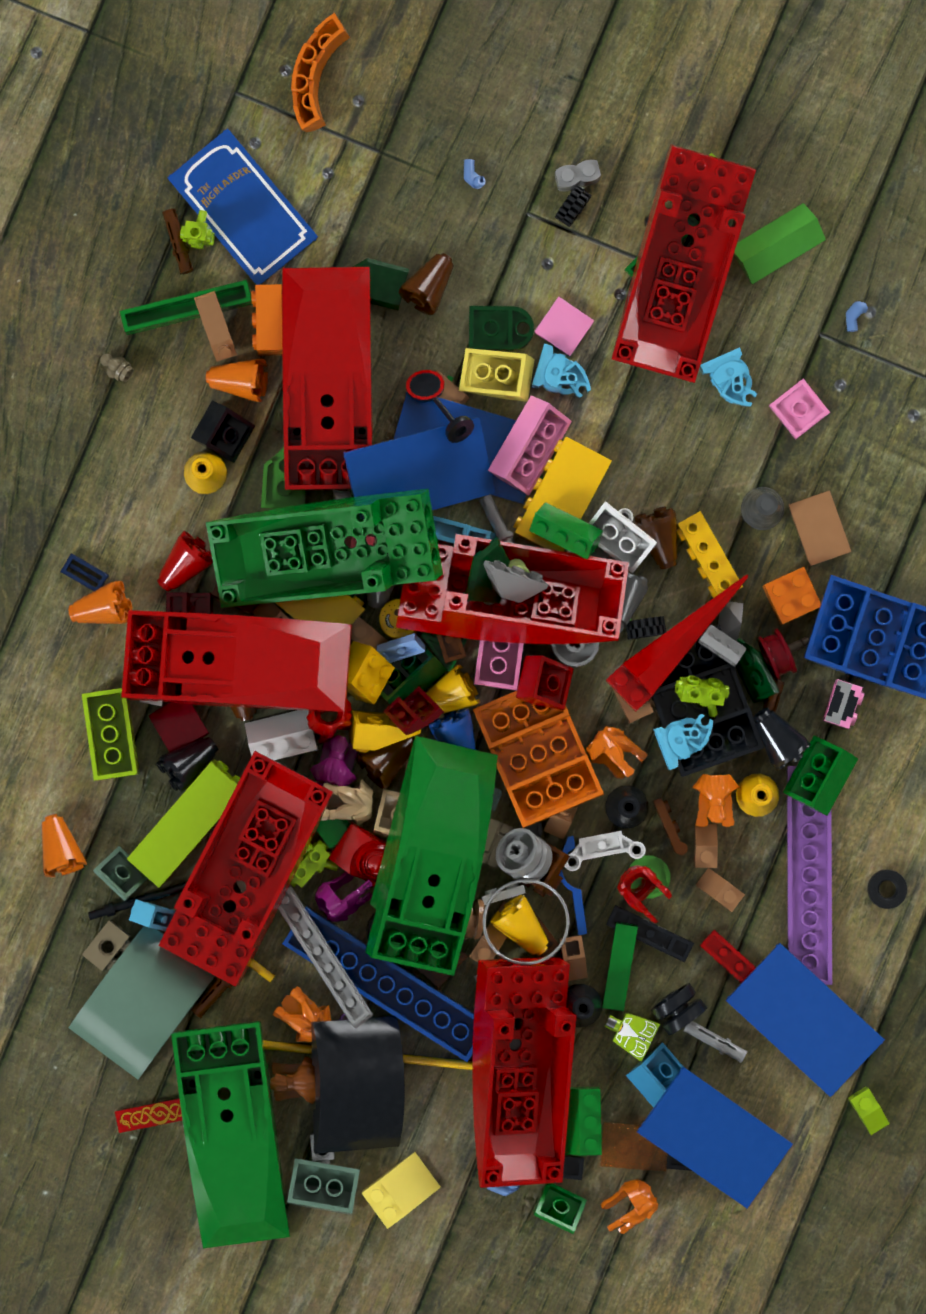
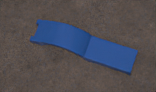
(576, 892)

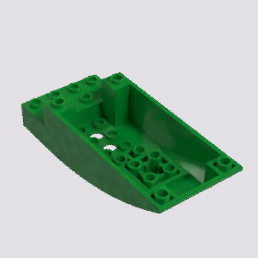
(304, 553)
(438, 831)
(237, 1161)

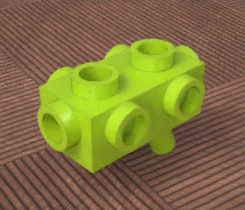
(198, 233)
(703, 691)
(314, 860)

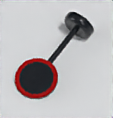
(428, 386)

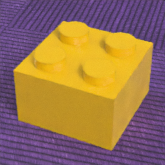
(367, 673)

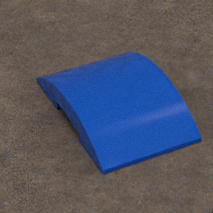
(870, 637)

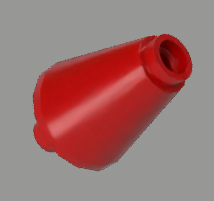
(184, 561)

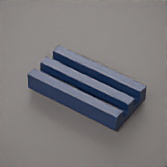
(68, 564)

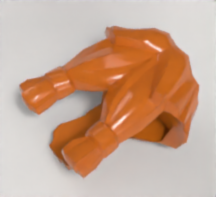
(608, 750)
(715, 799)
(299, 1012)
(642, 1199)

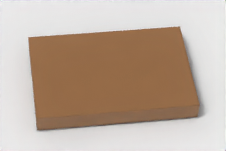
(819, 528)

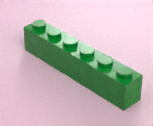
(182, 308)

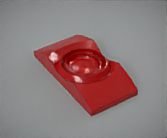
(359, 853)

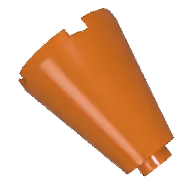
(240, 379)
(59, 848)

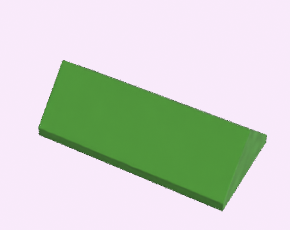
(778, 243)

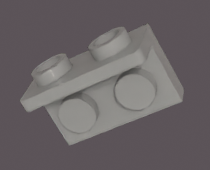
(722, 645)

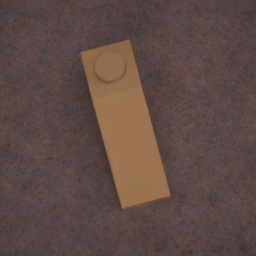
(215, 326)
(482, 950)

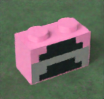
(842, 704)

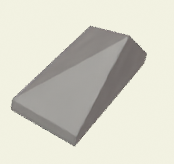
(731, 619)

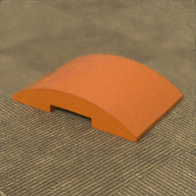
(537, 757)

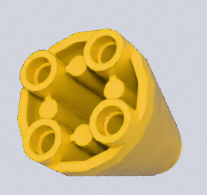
(211, 479)
(747, 795)

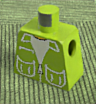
(633, 1033)

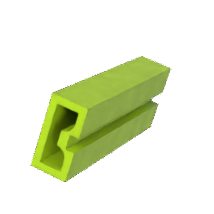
(185, 824)

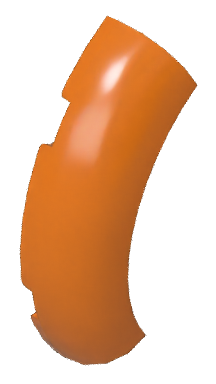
(309, 68)

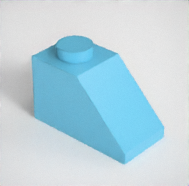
(151, 915)

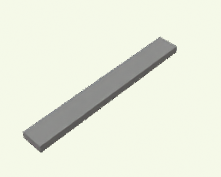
(324, 959)

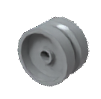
(575, 656)
(523, 855)

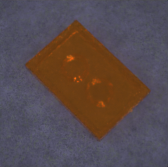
(628, 1149)

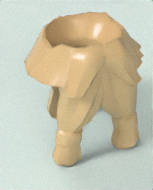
(351, 803)

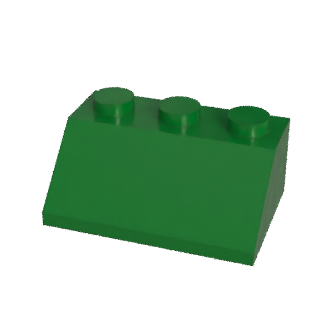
(820, 775)
(584, 1122)

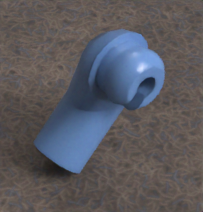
(471, 176)
(853, 313)
(504, 1190)

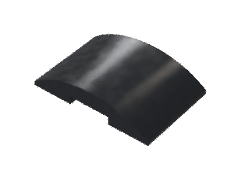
(734, 726)
(357, 1084)

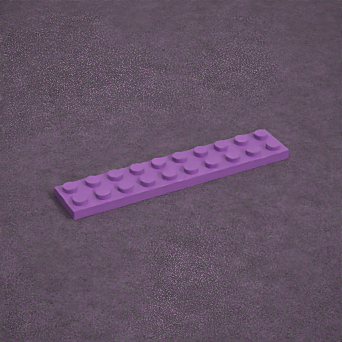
(809, 887)

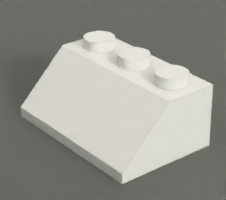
(622, 537)
(281, 735)

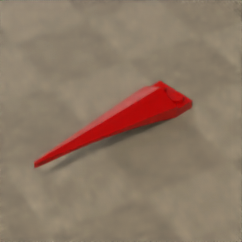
(648, 669)

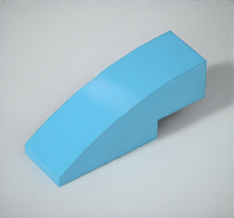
(447, 530)

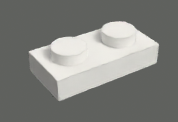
(512, 891)

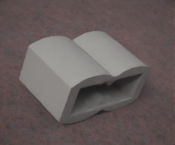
(584, 174)

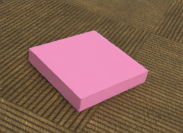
(564, 326)
(799, 409)

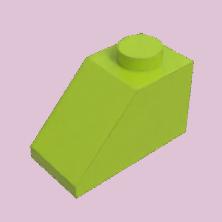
(868, 1110)

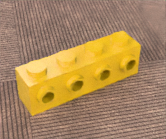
(707, 552)

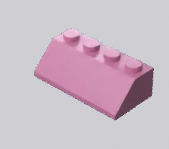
(529, 445)

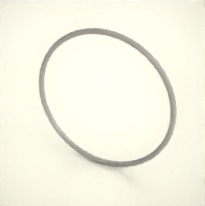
(532, 962)

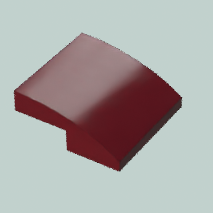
(189, 602)
(414, 712)
(178, 725)

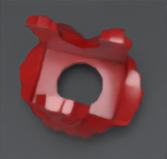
(328, 729)
(648, 884)

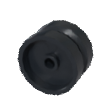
(680, 1011)

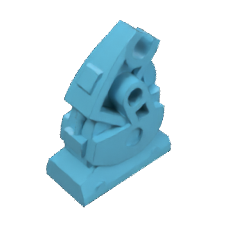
(557, 371)
(727, 376)
(681, 742)

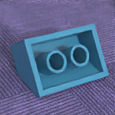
(655, 1073)

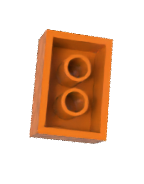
(267, 319)

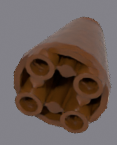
(663, 529)

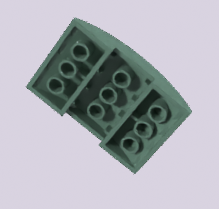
(140, 1002)

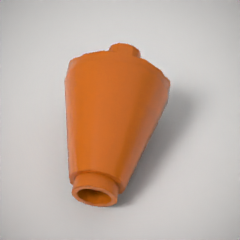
(102, 606)

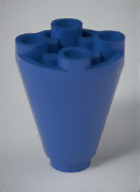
(455, 728)

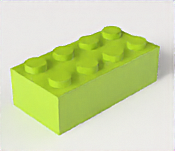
(110, 734)

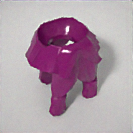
(333, 765)
(337, 909)

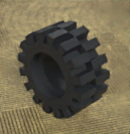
(573, 206)
(646, 627)

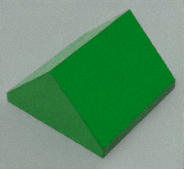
(559, 1207)

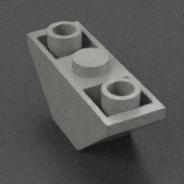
(514, 582)

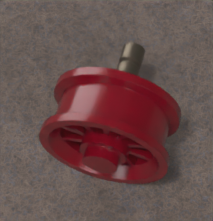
(779, 654)

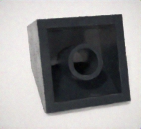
(223, 431)

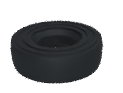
(877, 898)

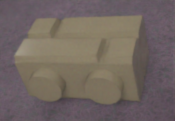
(495, 833)

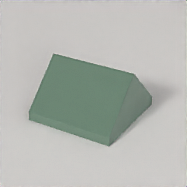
(120, 874)

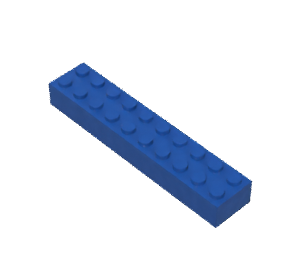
(397, 990)

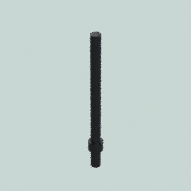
(110, 909)

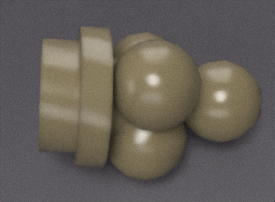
(117, 367)

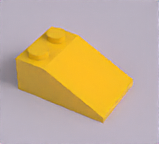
(374, 731)

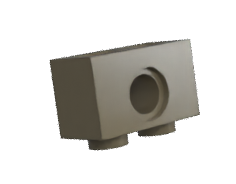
(95, 951)

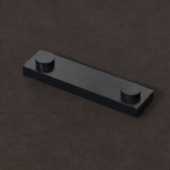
(653, 934)

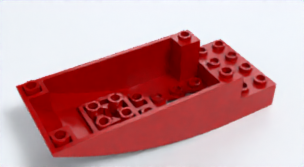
(679, 286)
(323, 354)
(577, 607)
(254, 663)
(254, 842)
(524, 1091)

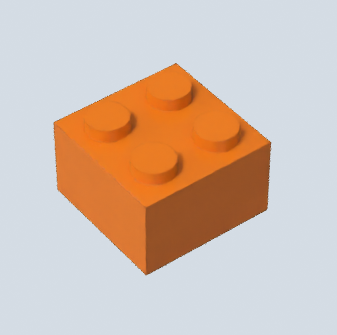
(792, 596)

